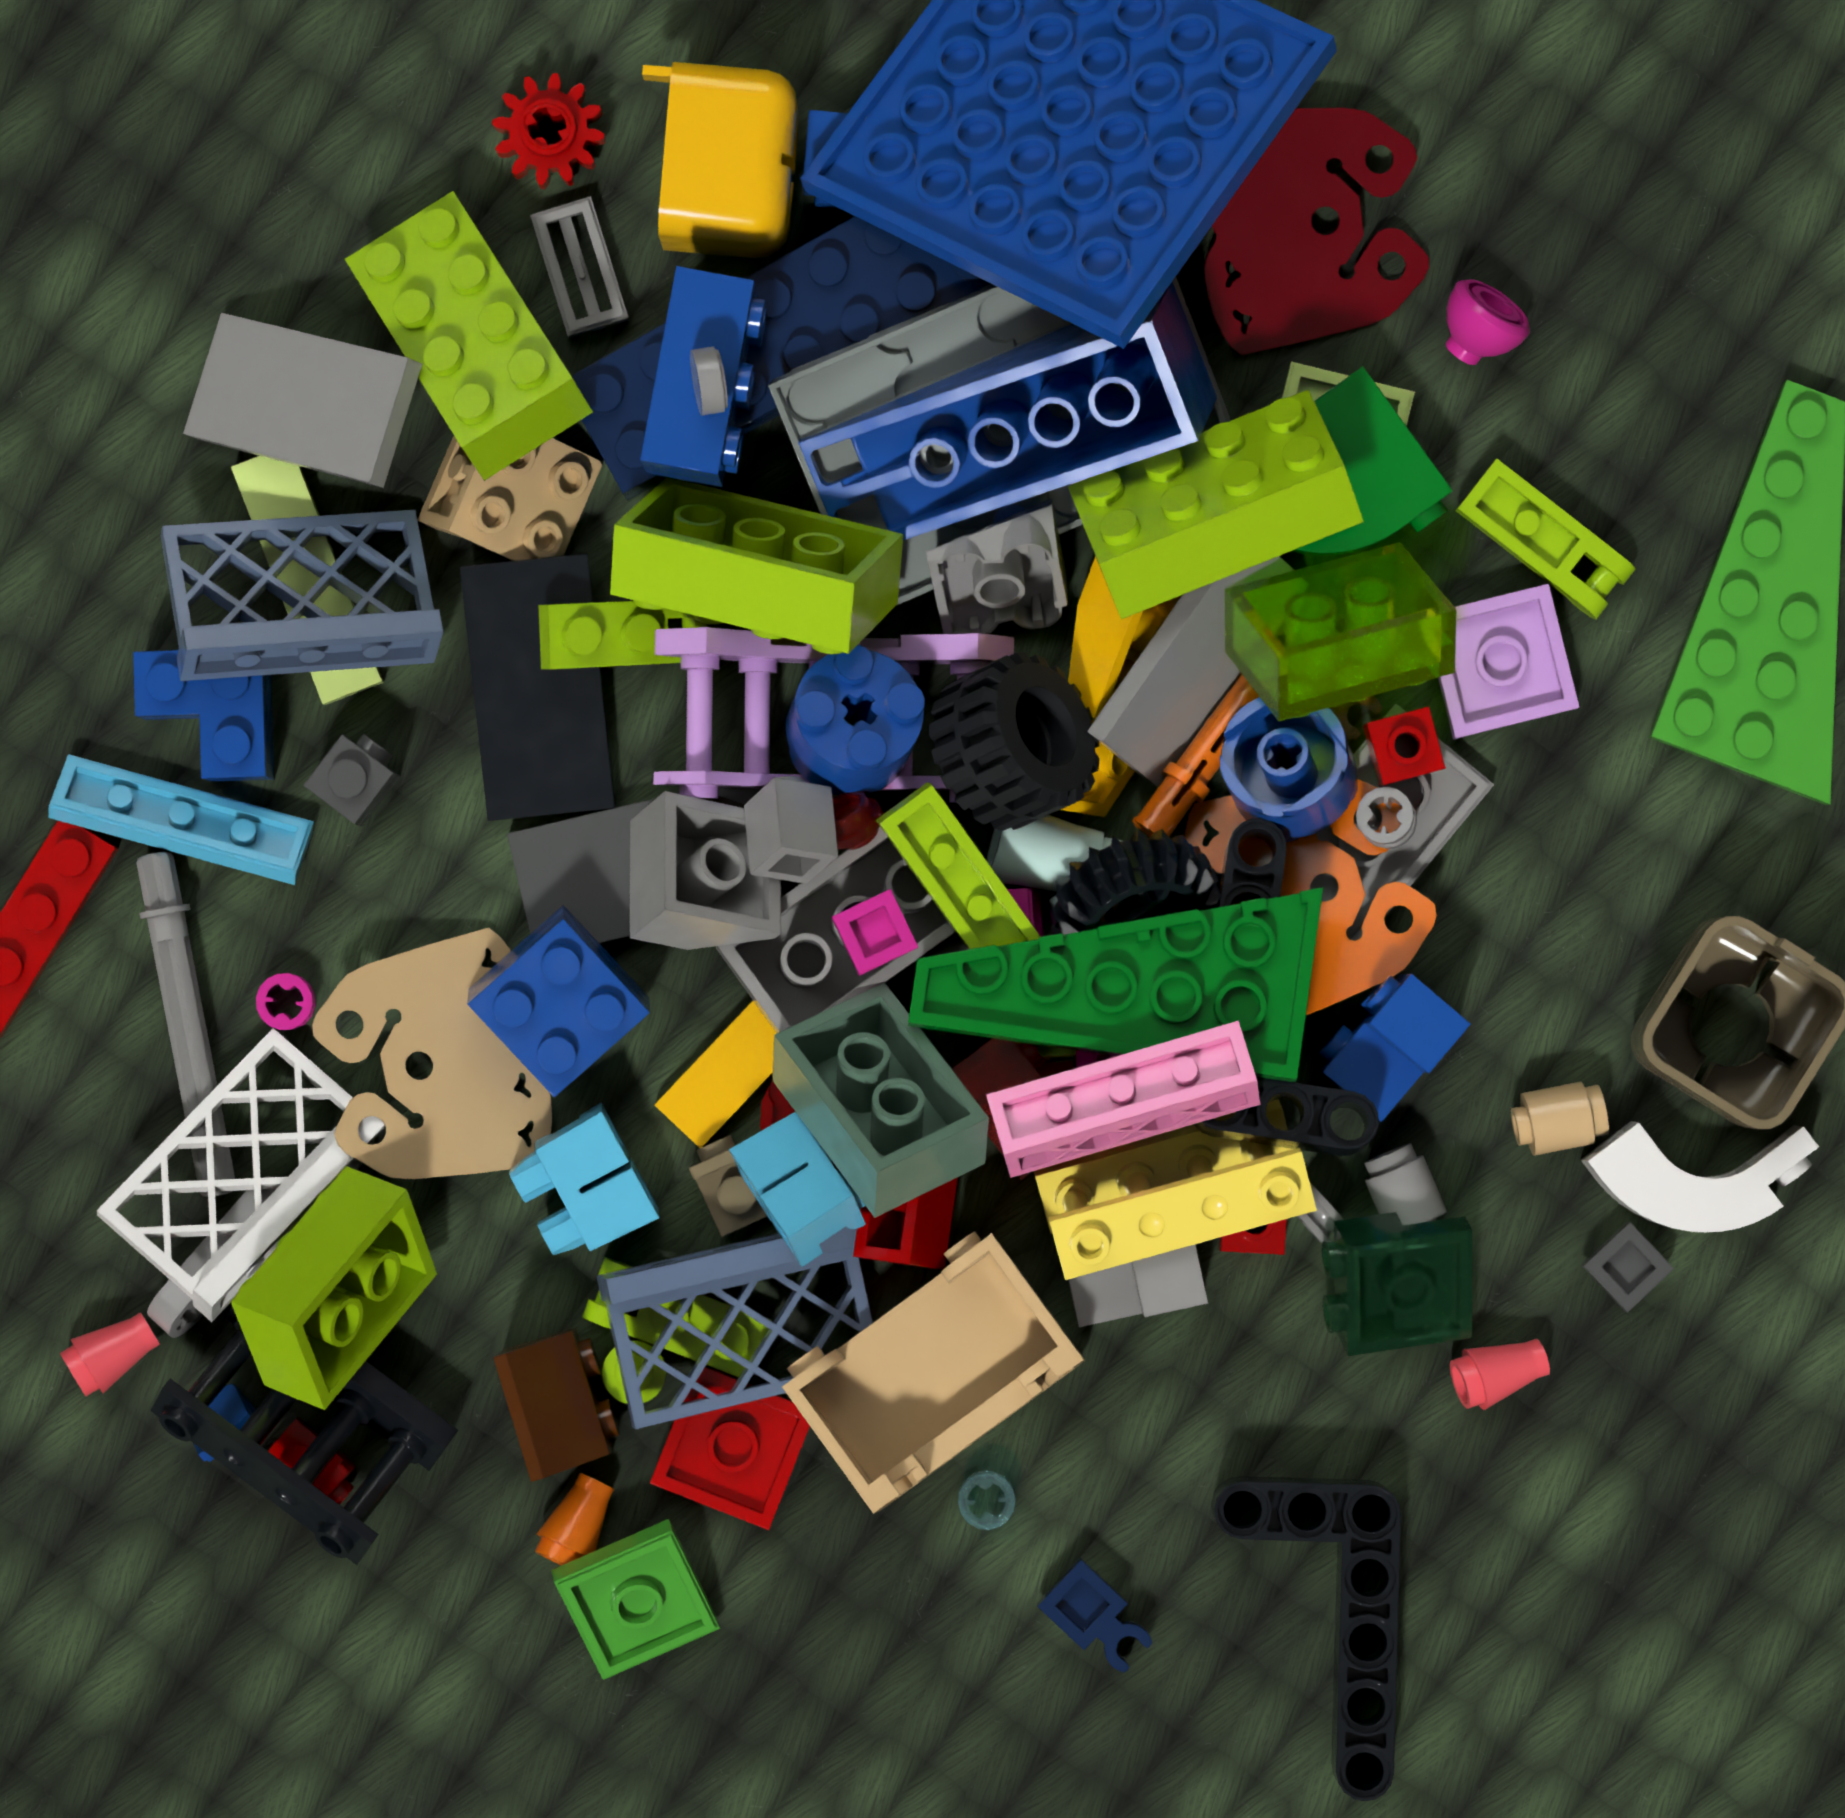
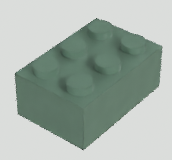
(880, 1099)

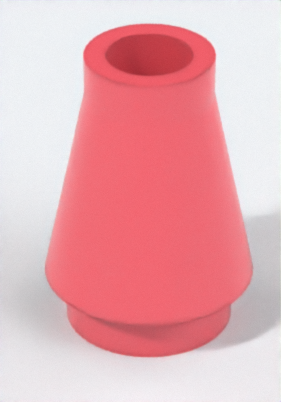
(108, 1353)
(1495, 1372)

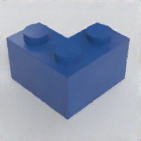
(231, 712)
(1394, 1043)

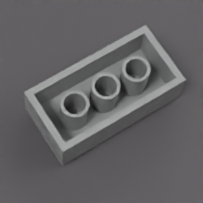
(808, 963)

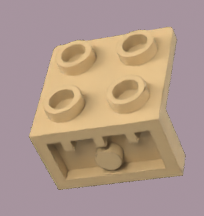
(519, 510)

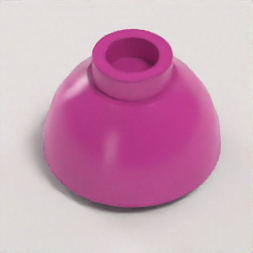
(1483, 322)

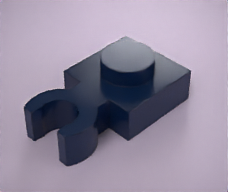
(1088, 1609)

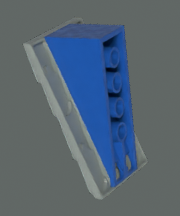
(986, 412)

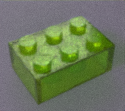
(1340, 631)

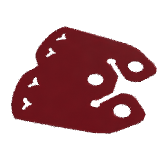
(1287, 267)

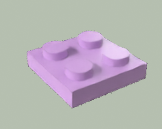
(1507, 664)

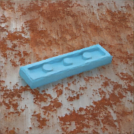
(181, 819)

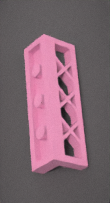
(1124, 1099)

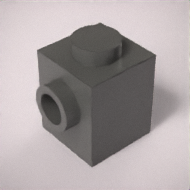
(354, 778)

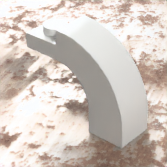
(1652, 1187)

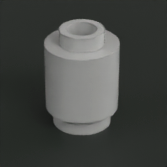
(1404, 1185)

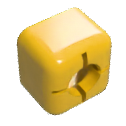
(726, 159)

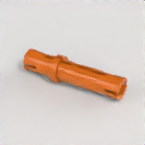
(1188, 777)

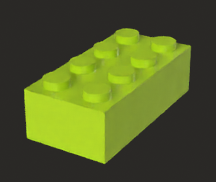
(471, 332)
(1216, 504)
(756, 565)

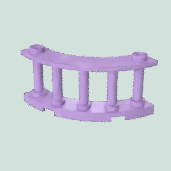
(758, 659)

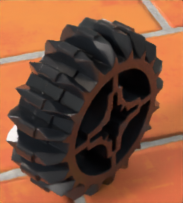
(1134, 883)

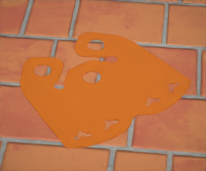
(1339, 964)

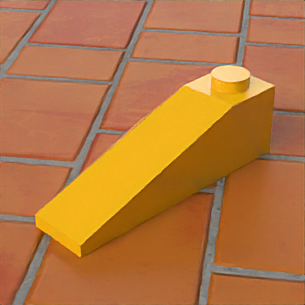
(1100, 659)

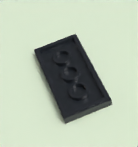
(536, 726)

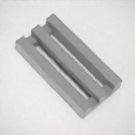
(595, 320)

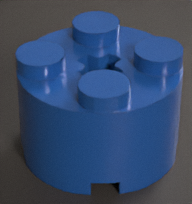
(858, 688)
(1294, 799)

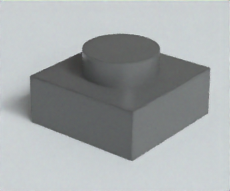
(1627, 1266)

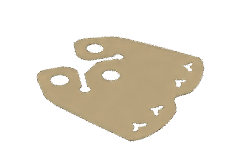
(469, 1095)

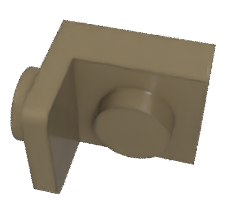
(724, 1189)

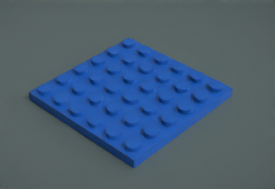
(1069, 140)

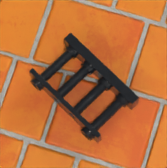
(367, 1399)

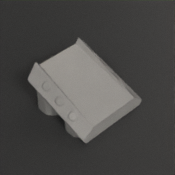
(1001, 574)

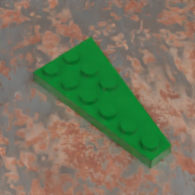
(1138, 983)

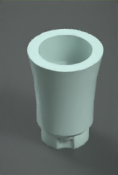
(1041, 851)

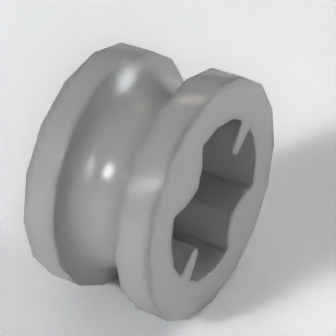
(1405, 816)
(1320, 1222)

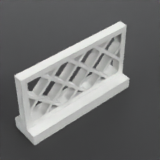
(294, 1195)

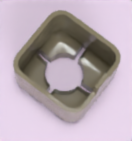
(1803, 1011)

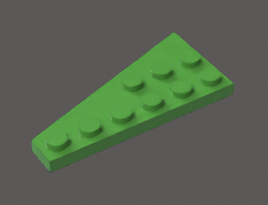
(1764, 638)

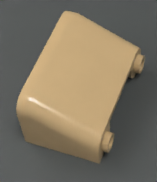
(932, 1372)

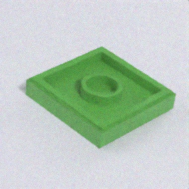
(635, 1599)

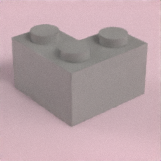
(1140, 1287)

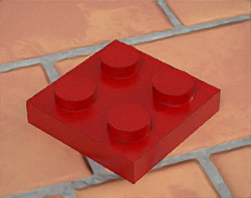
(733, 1455)

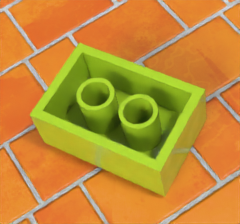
(334, 1287)

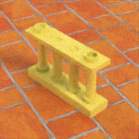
(1169, 1195)

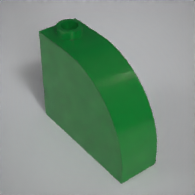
(1384, 464)

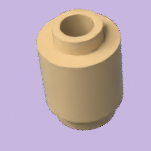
(1560, 1118)

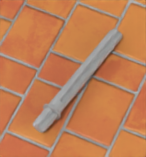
(182, 1001)

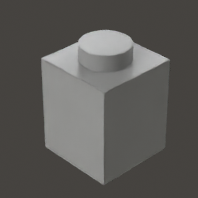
(790, 830)

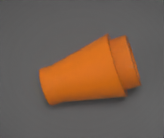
(576, 1522)

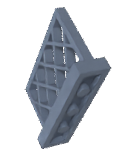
(299, 643)
(712, 1272)

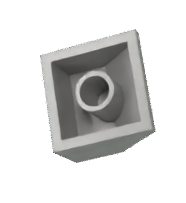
(695, 877)

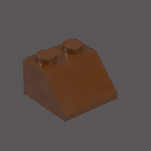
(556, 1402)

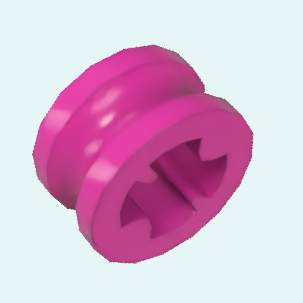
(288, 982)

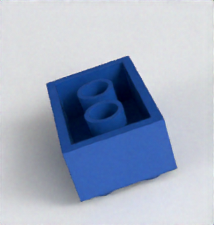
(702, 313)

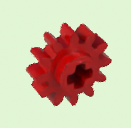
(536, 152)

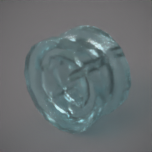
(987, 1519)

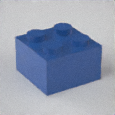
(558, 1001)

